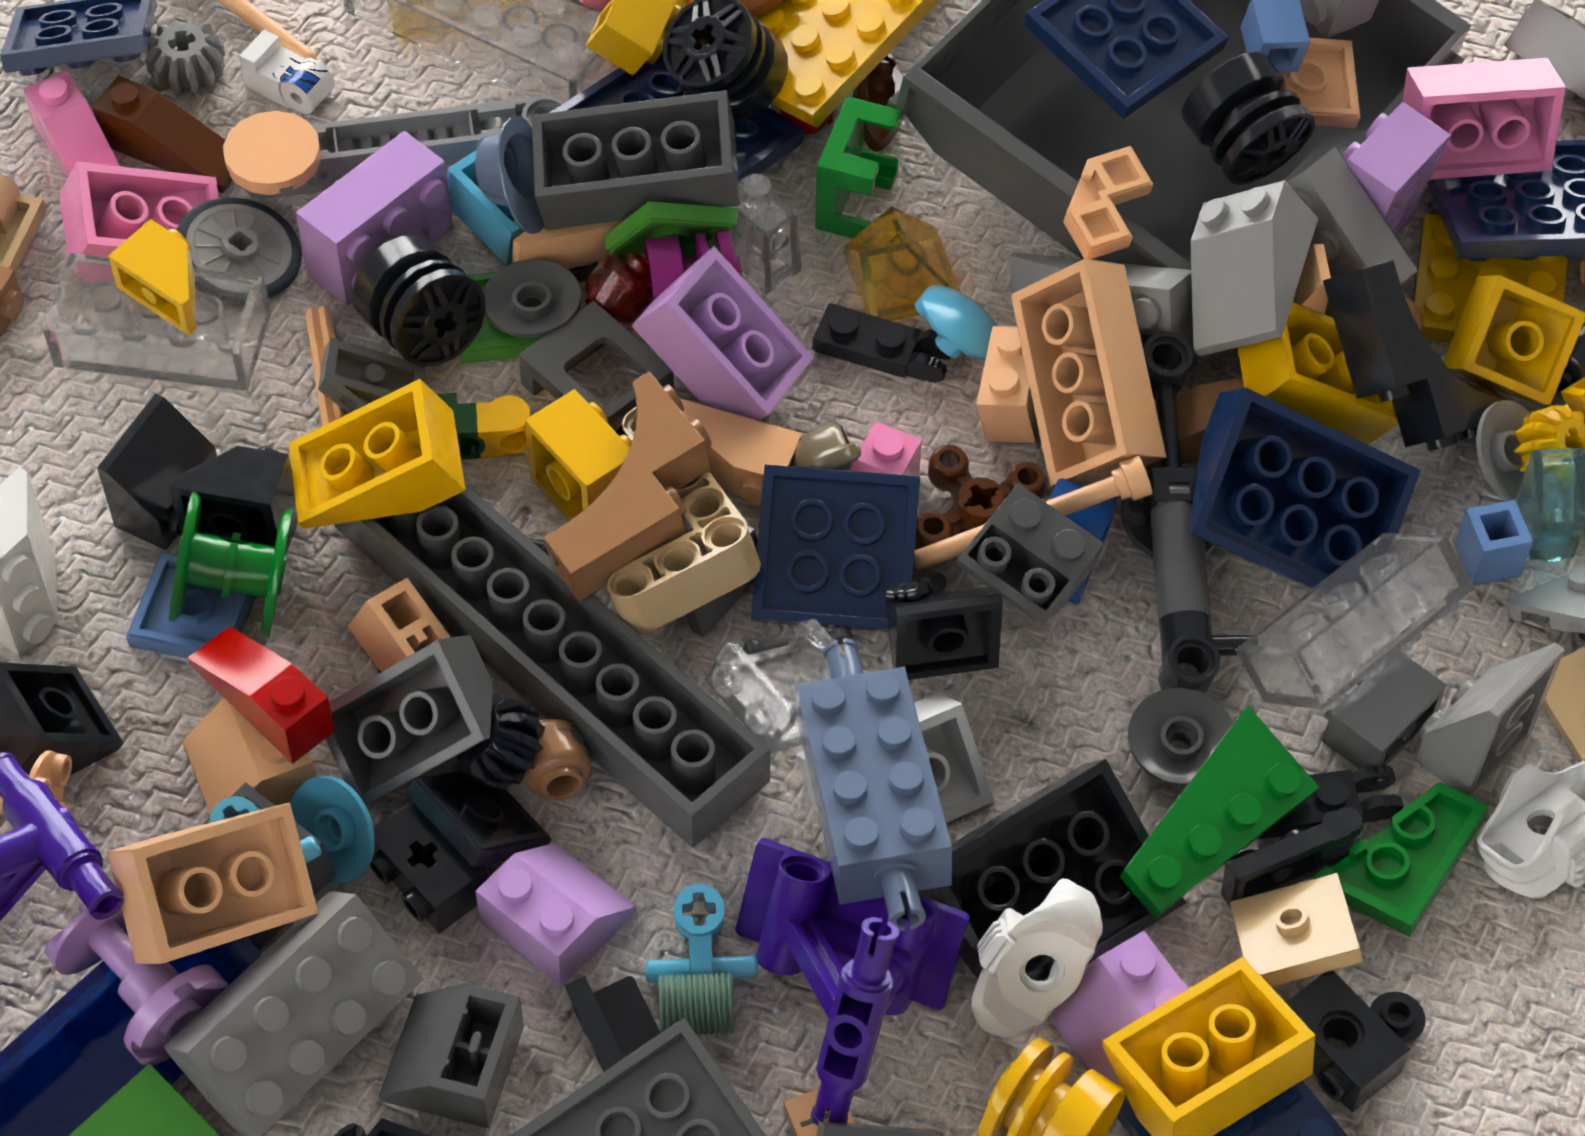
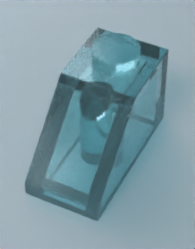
(1554, 502)

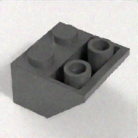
(1031, 555)
(455, 1053)

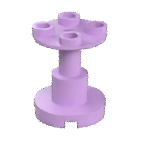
(155, 992)

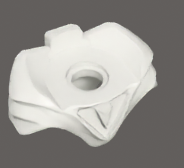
(1532, 861)
(1062, 927)

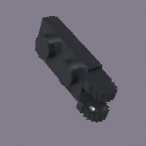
(879, 344)
(1341, 790)
(1293, 857)

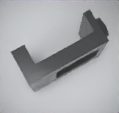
(552, 356)

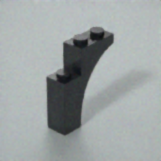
(1396, 362)

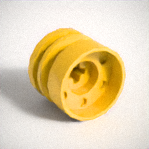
(1037, 1100)

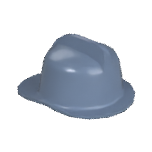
(507, 172)

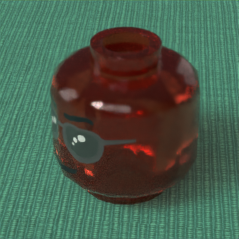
(621, 285)

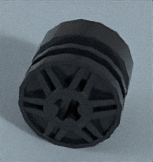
(723, 49)
(1248, 118)
(419, 301)

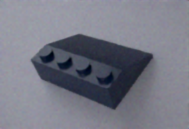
(1292, 489)

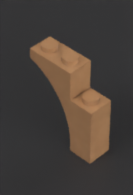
(642, 501)

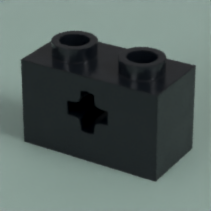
(425, 868)

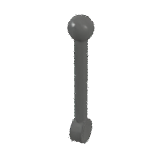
(754, 646)

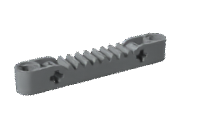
(445, 131)

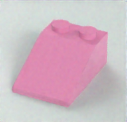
(111, 203)

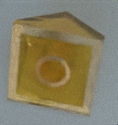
(896, 264)

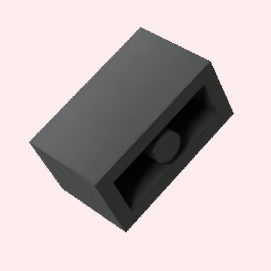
(1383, 712)

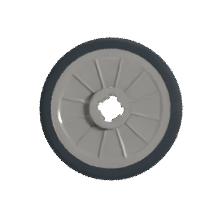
(263, 237)

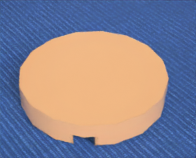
(272, 152)

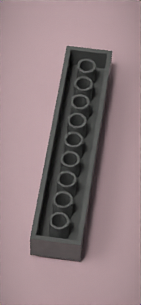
(573, 660)

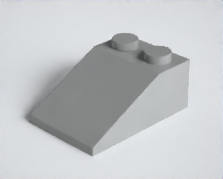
(1247, 265)
(1487, 720)

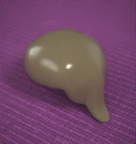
(826, 449)

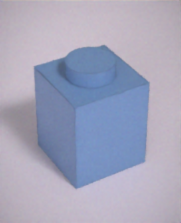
(1277, 31)
(1493, 542)

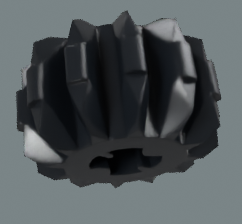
(509, 749)

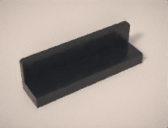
(612, 1018)

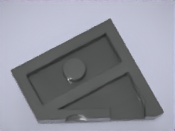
(360, 375)

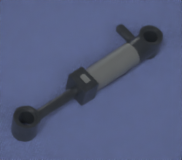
(1177, 555)

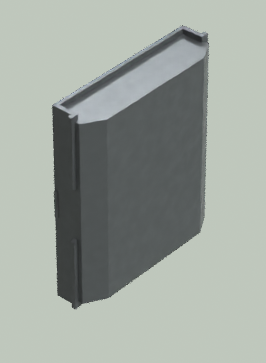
(1028, 124)

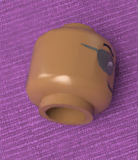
(562, 764)

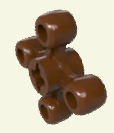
(973, 497)

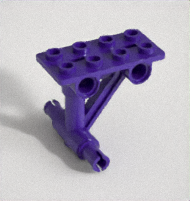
(50, 841)
(849, 957)

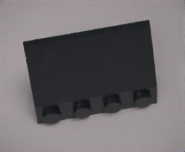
(1068, 830)

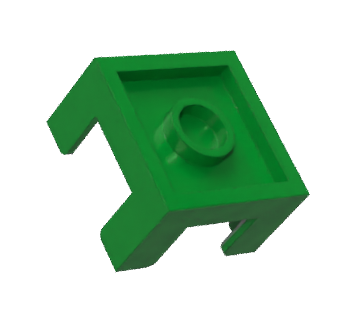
(850, 168)

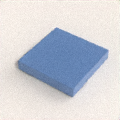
(202, 617)

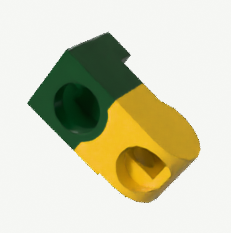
(489, 427)

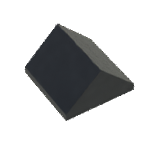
(946, 632)

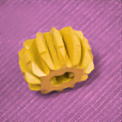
(1550, 429)

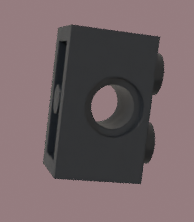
(1374, 1049)

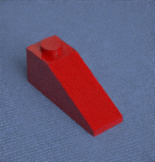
(266, 692)

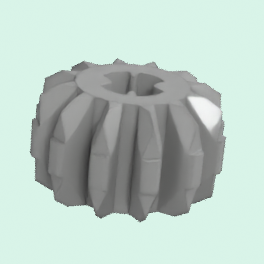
(185, 57)

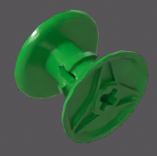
(229, 565)

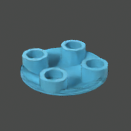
(957, 320)

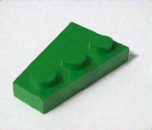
(1410, 859)

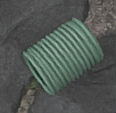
(701, 999)

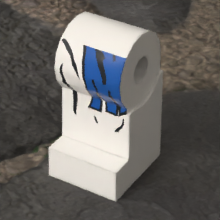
(284, 74)

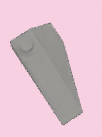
(1158, 293)

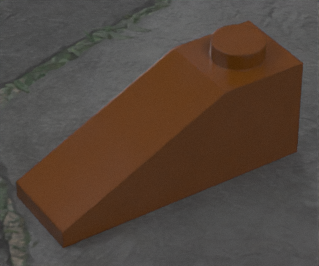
(159, 132)

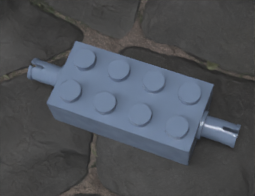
(873, 785)

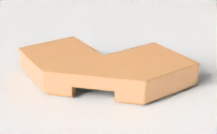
(1092, 211)

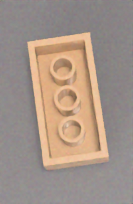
(1087, 372)

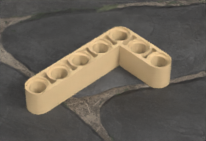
(692, 569)

